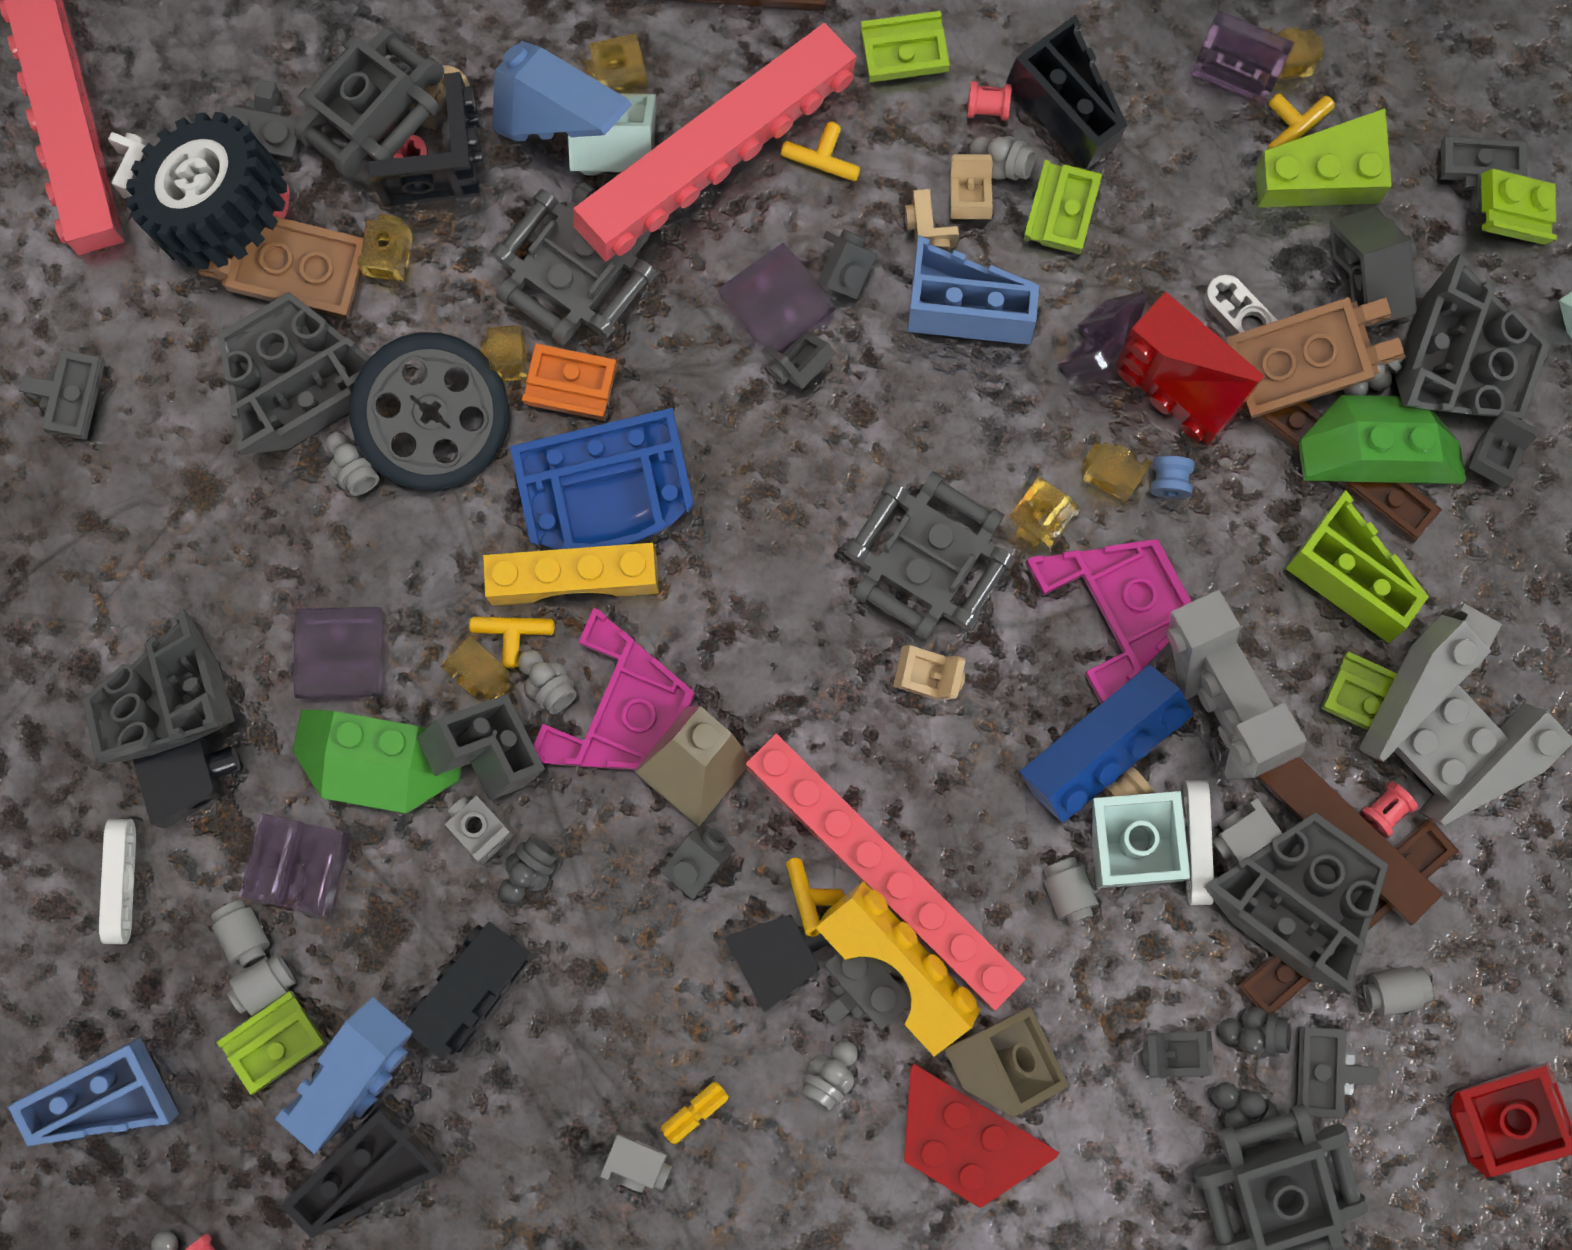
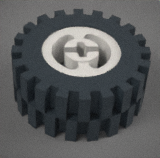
(194, 209)

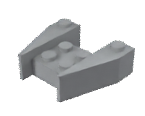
(1217, 671)
(1449, 736)

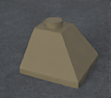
(694, 764)
(1008, 1064)

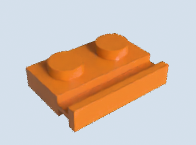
(569, 382)

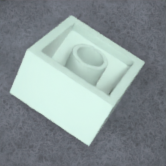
(622, 145)
(1139, 840)

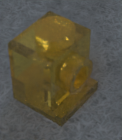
(621, 53)
(1304, 54)
(387, 261)
(506, 352)
(1114, 470)
(1039, 501)
(478, 670)

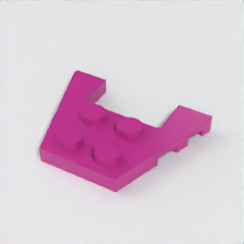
(1135, 595)
(633, 712)

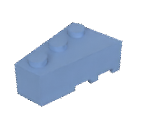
(349, 1077)

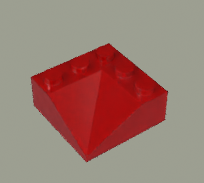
(1186, 369)

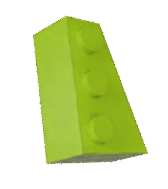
(1328, 167)
(1357, 571)

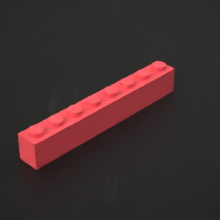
(64, 124)
(714, 143)
(884, 870)

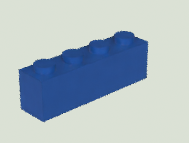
(1106, 743)

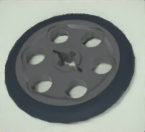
(384, 375)

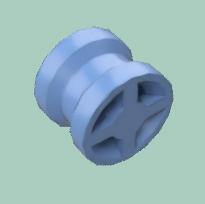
(1172, 477)

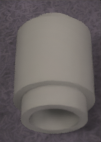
(1070, 891)
(239, 934)
(260, 985)
(1398, 990)

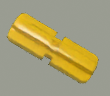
(701, 1107)

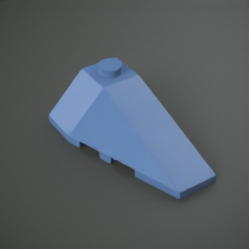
(548, 96)

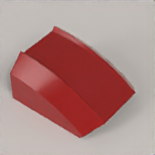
(1513, 1121)

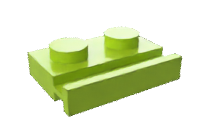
(904, 46)
(1518, 206)
(1063, 207)
(1358, 690)
(271, 1043)

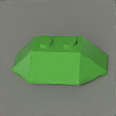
(1380, 442)
(367, 761)

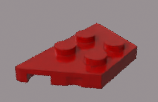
(966, 1142)

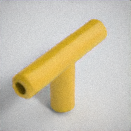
(1297, 123)
(822, 158)
(511, 630)
(809, 898)

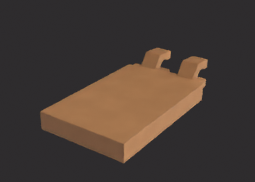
(297, 259)
(1314, 353)

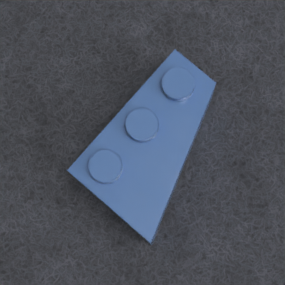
(968, 299)
(100, 1097)

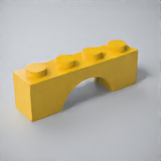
(548, 573)
(867, 928)

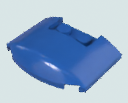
(603, 483)

